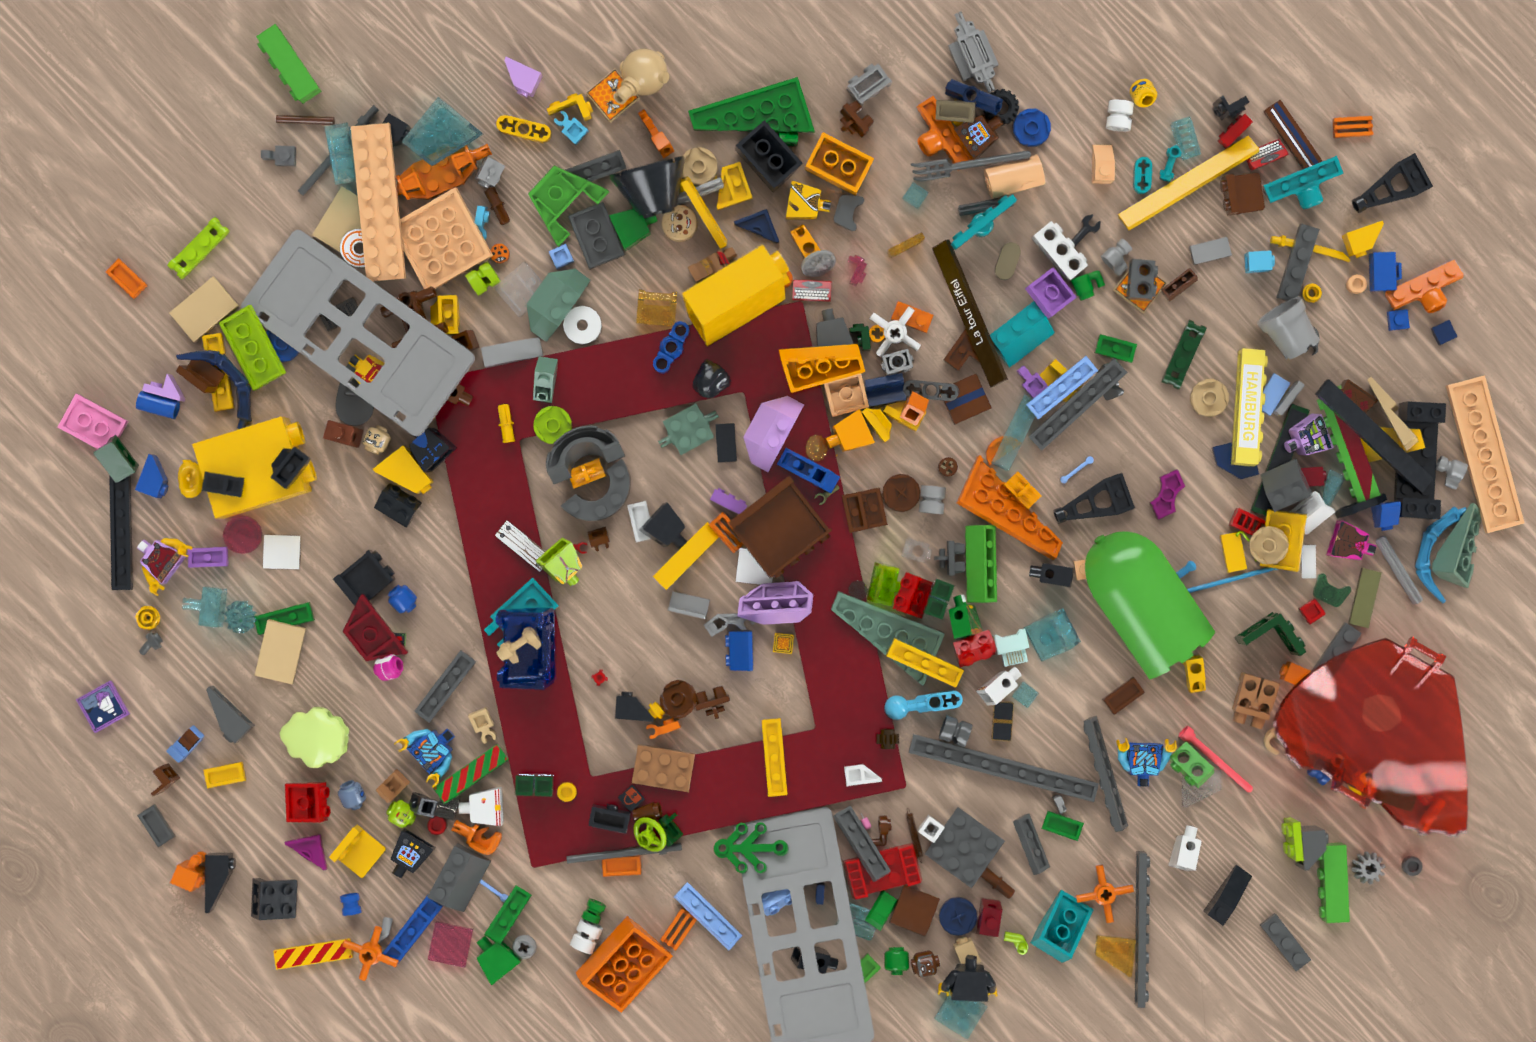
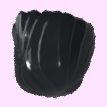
(710, 379)

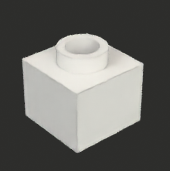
(934, 834)

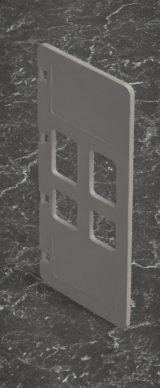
(415, 374)
(818, 1005)

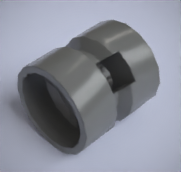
(955, 731)

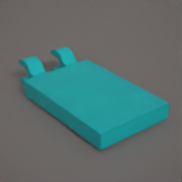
(529, 596)

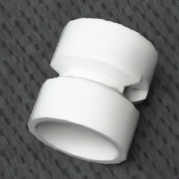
(1119, 115)
(586, 943)

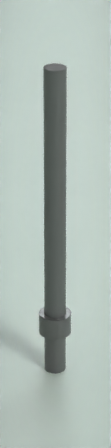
(363, 120)
(620, 853)

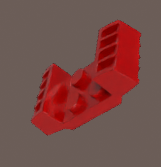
(903, 867)

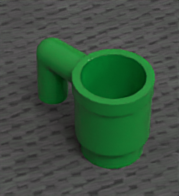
(1083, 284)

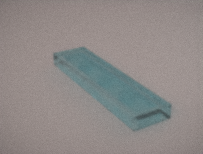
(1014, 435)

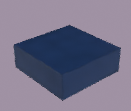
(1444, 332)
(820, 893)

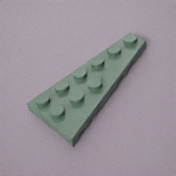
(883, 626)

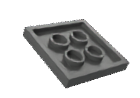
(965, 847)

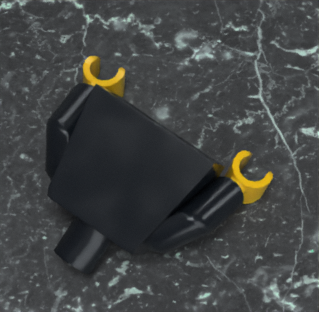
(969, 982)

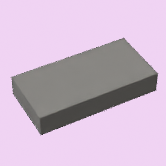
(1210, 251)
(1288, 398)

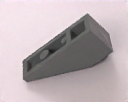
(230, 719)

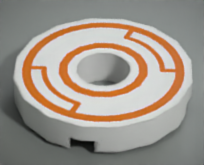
(347, 248)

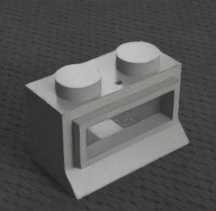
(868, 84)

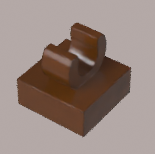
(599, 537)

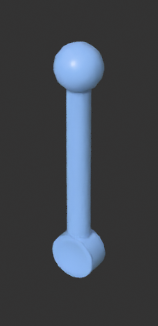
(1089, 460)
(503, 897)

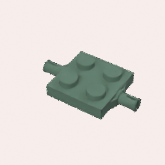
(688, 429)

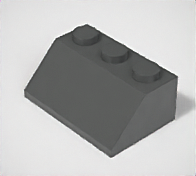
(459, 878)

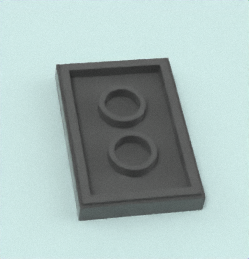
(596, 235)

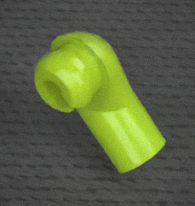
(1018, 940)

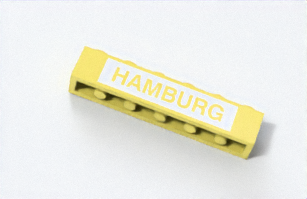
(1248, 407)

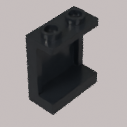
(365, 576)

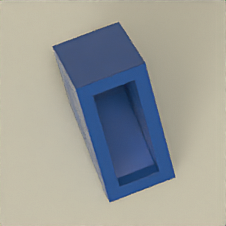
(153, 478)
(1386, 515)

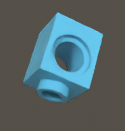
(1259, 261)

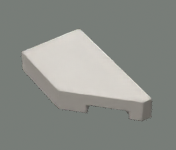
(859, 775)

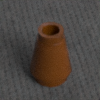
(651, 810)

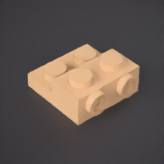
(846, 395)

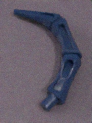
(239, 381)

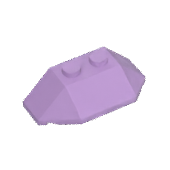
(770, 430)
(776, 603)

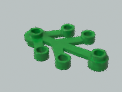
(748, 847)

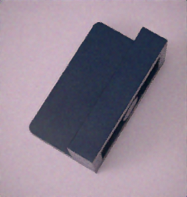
(885, 390)

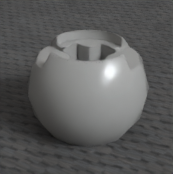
(522, 954)

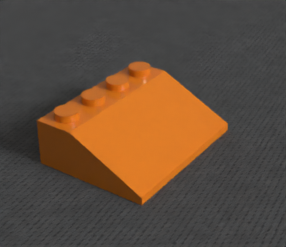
(623, 964)

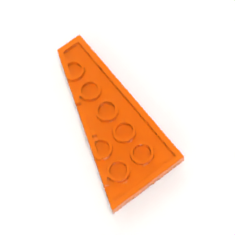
(992, 501)

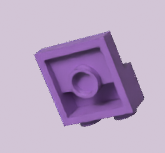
(1050, 292)

